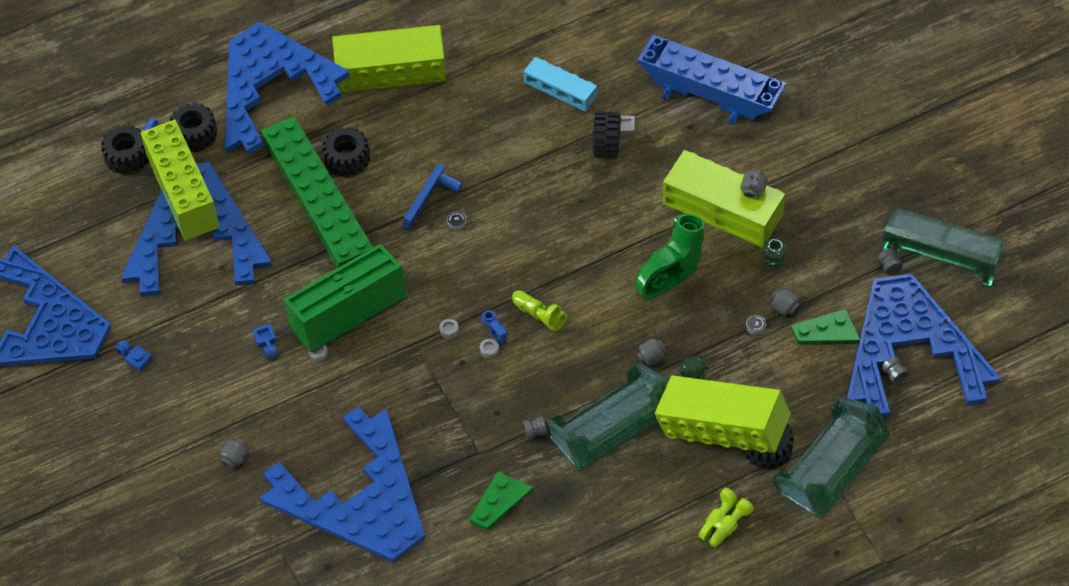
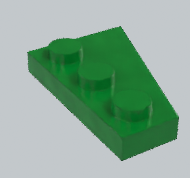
(828, 328)
(498, 499)

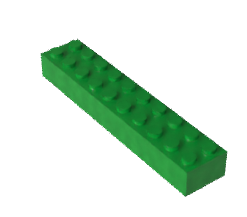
(315, 191)

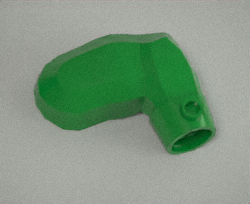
(674, 262)

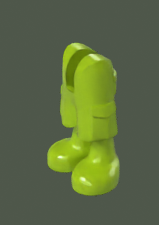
(551, 316)
(720, 522)

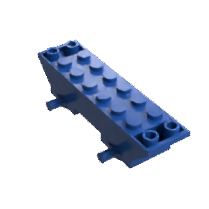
(694, 72)

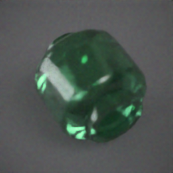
(774, 252)
(693, 367)

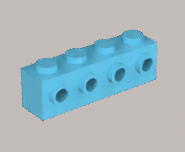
(560, 84)

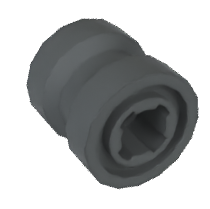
(889, 260)
(894, 368)
(534, 428)

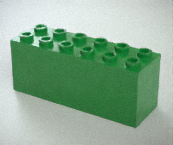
(345, 297)

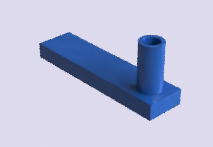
(437, 177)

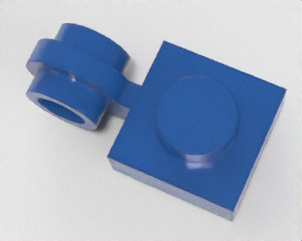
(498, 331)
(265, 337)
(137, 358)

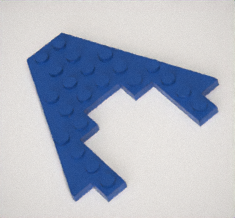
(256, 59)
(162, 228)
(906, 314)
(62, 325)
(378, 517)

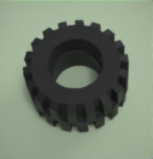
(196, 116)
(606, 134)
(346, 140)
(128, 160)
(770, 459)

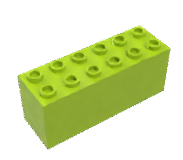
(390, 58)
(180, 180)
(715, 196)
(723, 414)

